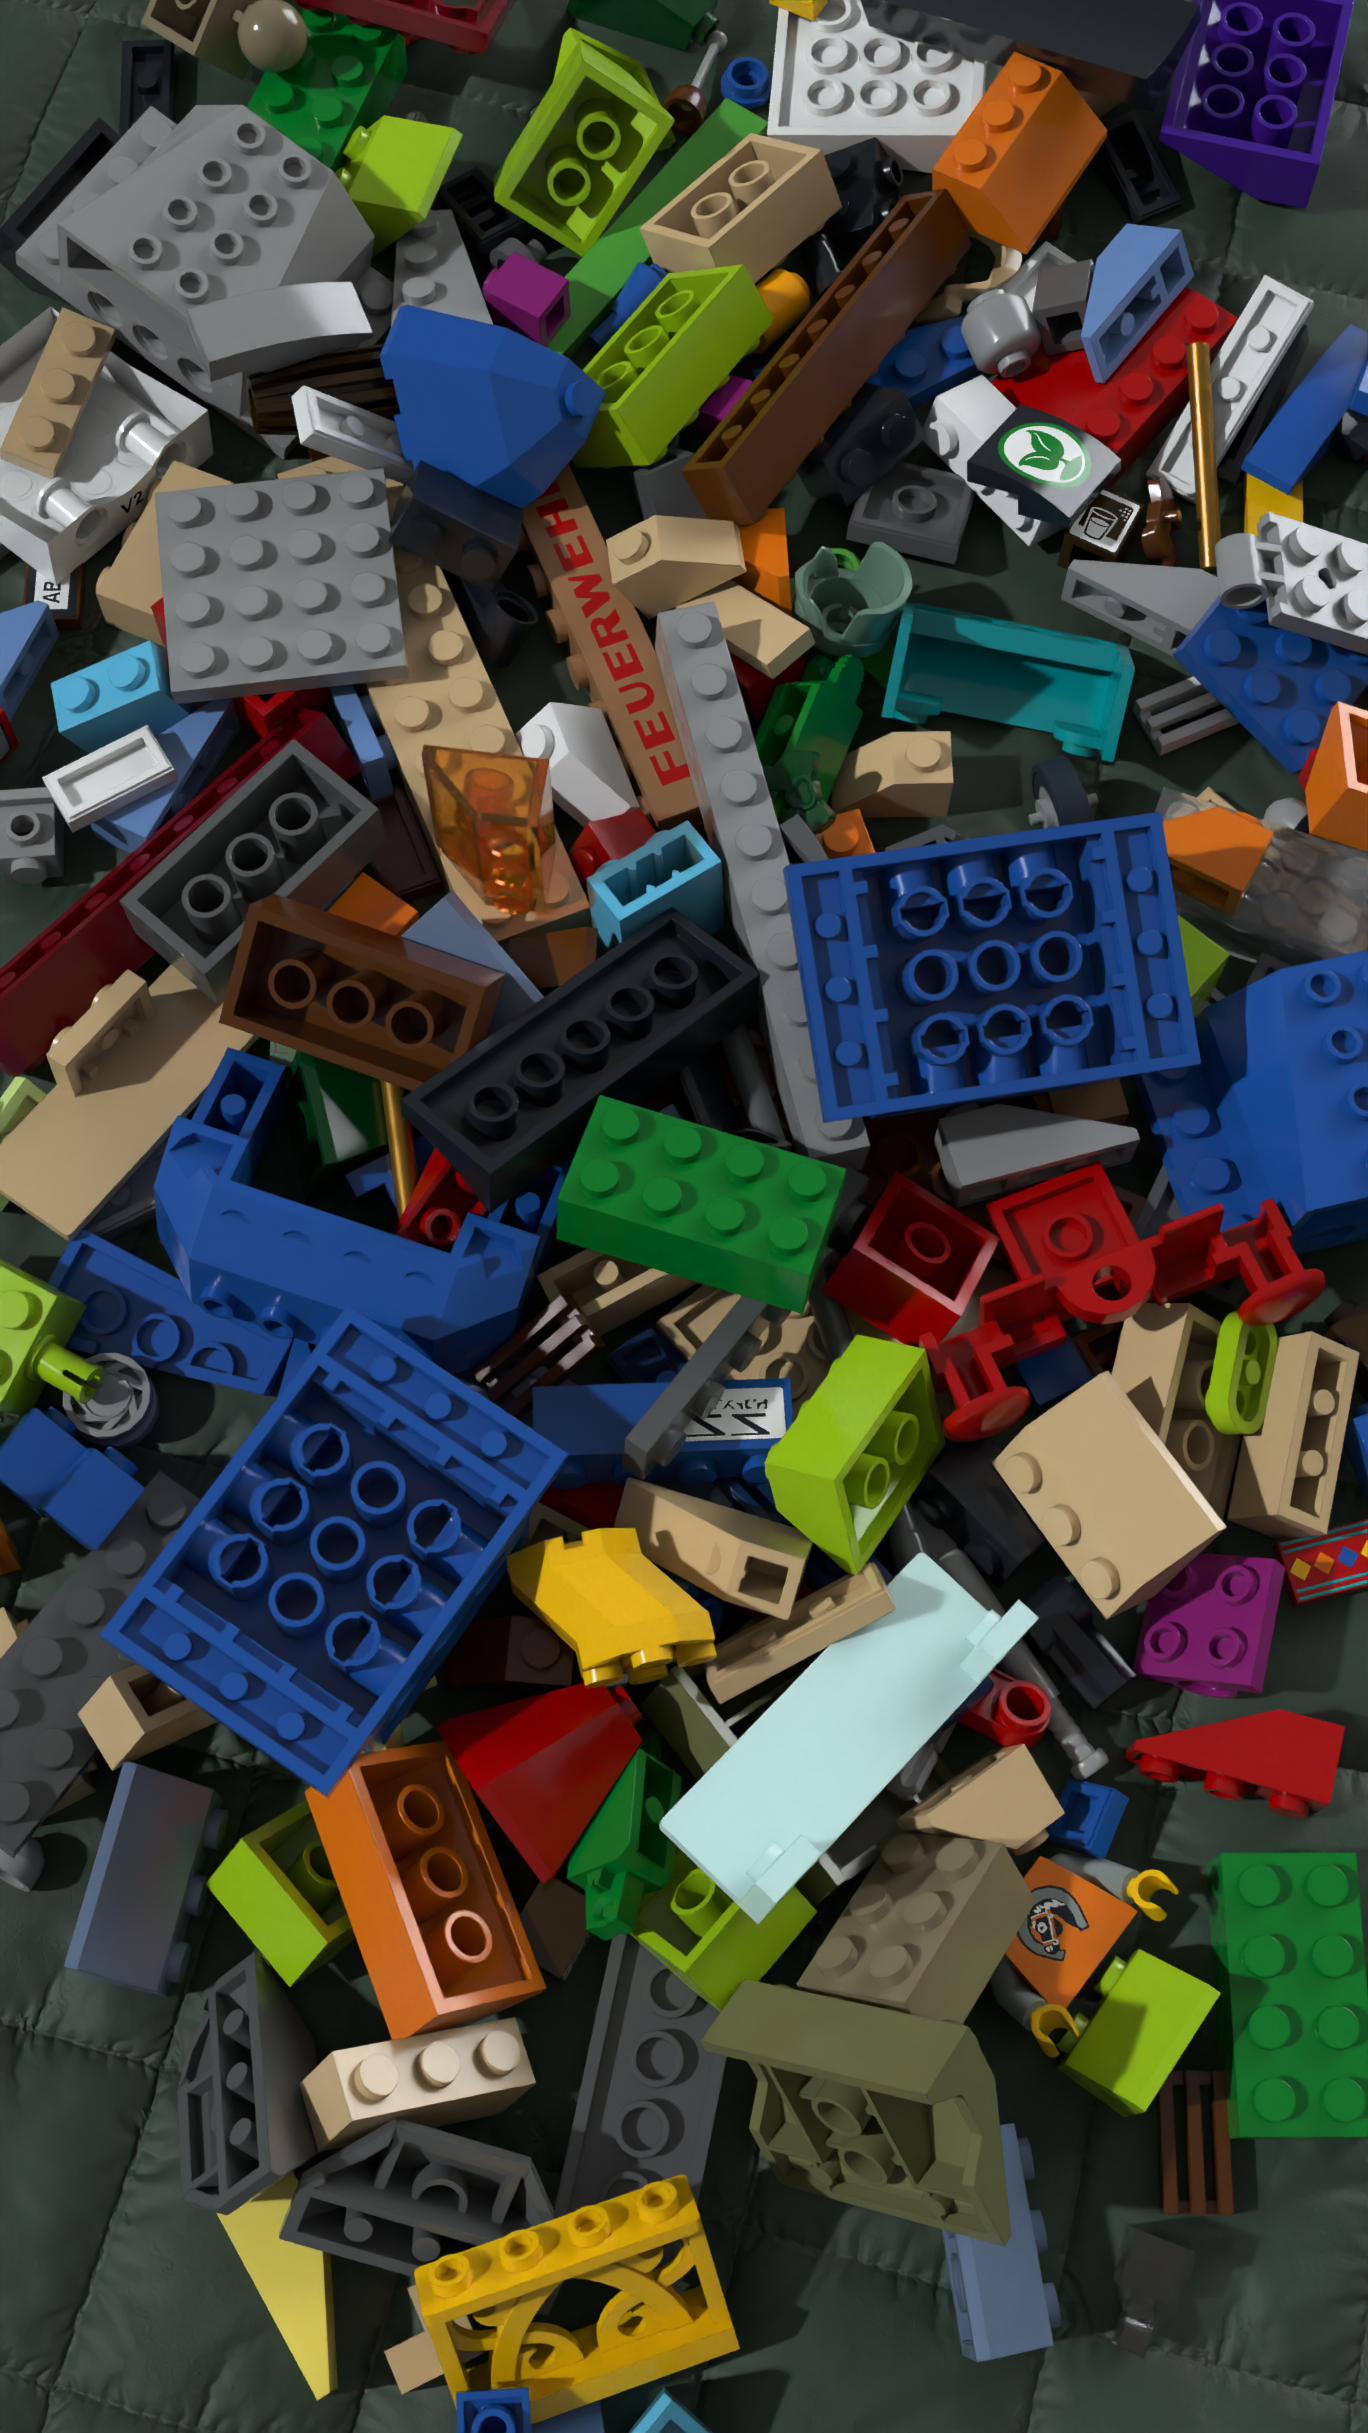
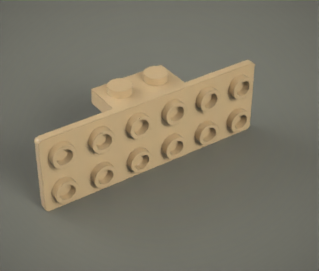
(117, 1093)

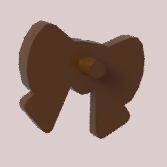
(1161, 518)

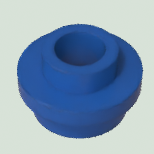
(747, 82)

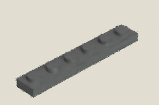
(729, 1347)

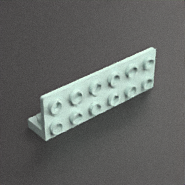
(839, 1737)

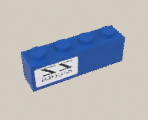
(728, 1443)

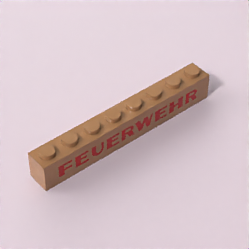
(607, 649)

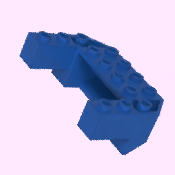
(301, 1266)

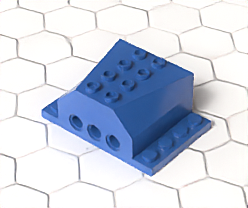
(991, 967)
(1274, 1105)
(339, 1553)

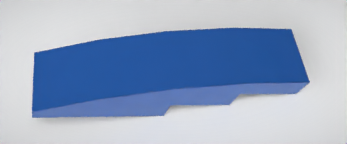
(1311, 414)

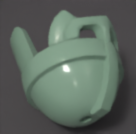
(850, 607)

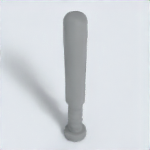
(1023, 1665)

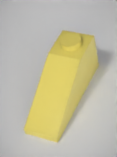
(291, 2281)

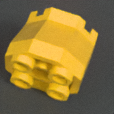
(612, 1606)

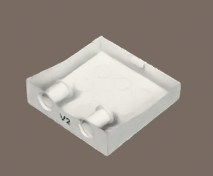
(855, 82)
(114, 458)

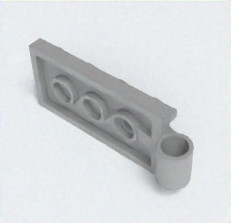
(1306, 575)

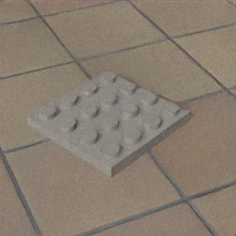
(279, 586)

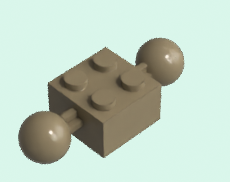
(232, 32)

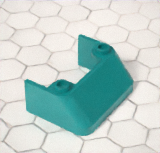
(1010, 677)

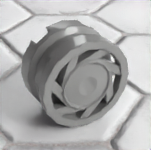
(121, 1409)

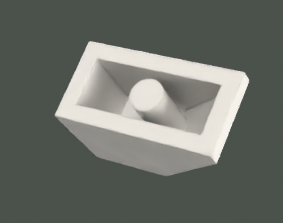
(583, 761)

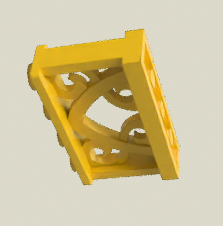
(601, 2243)

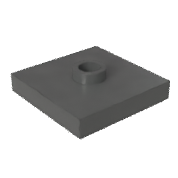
(914, 512)

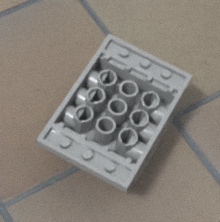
(196, 220)

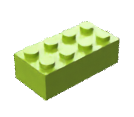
(670, 362)

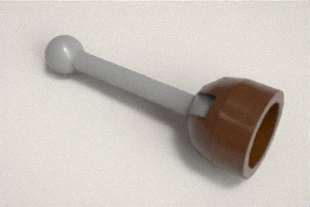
(687, 101)

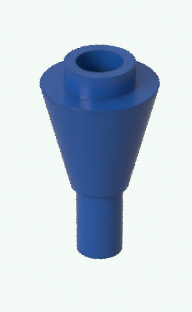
(635, 291)

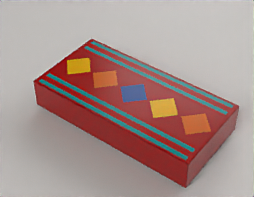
(1325, 1564)

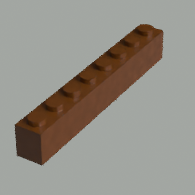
(827, 359)

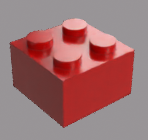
(911, 1263)

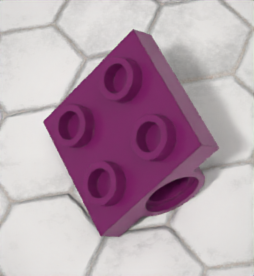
(1212, 1626)

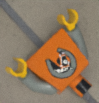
(1067, 1934)

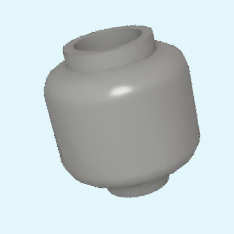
(1000, 333)

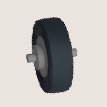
(1059, 795)

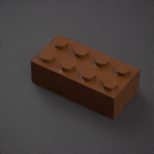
(355, 993)

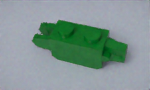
(813, 716)
(622, 1846)

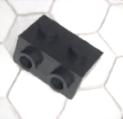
(867, 190)

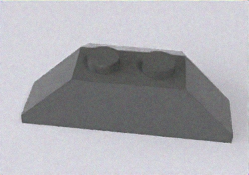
(242, 2091)
(415, 2197)

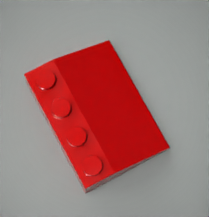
(1139, 394)

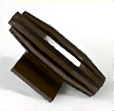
(345, 374)

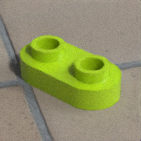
(1241, 1376)

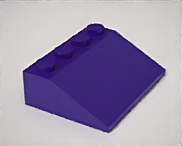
(1259, 93)

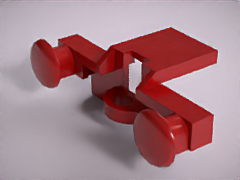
(1077, 1238)

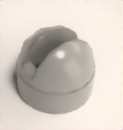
(1288, 813)
(25, 1868)

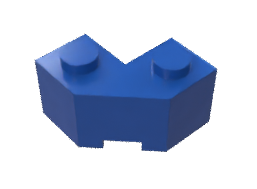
(65, 1480)

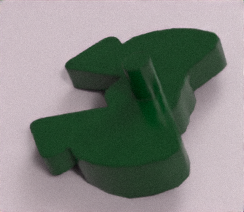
(797, 775)

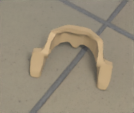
(949, 303)

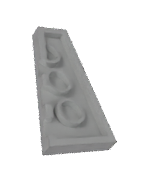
(437, 271)

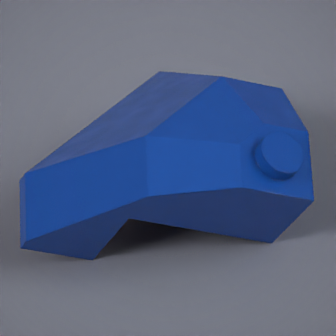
(486, 403)

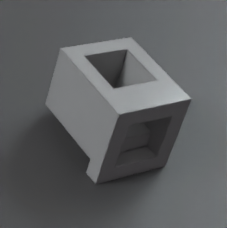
(30, 836)

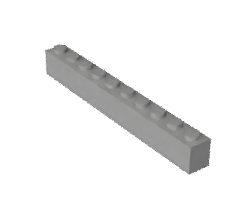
(753, 856)

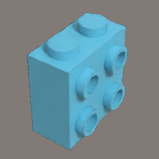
(667, 872)

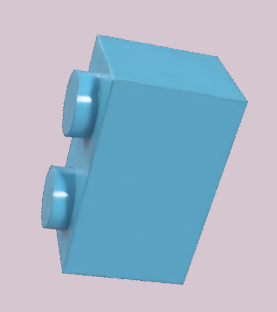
(117, 698)

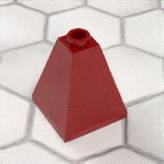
(546, 1764)

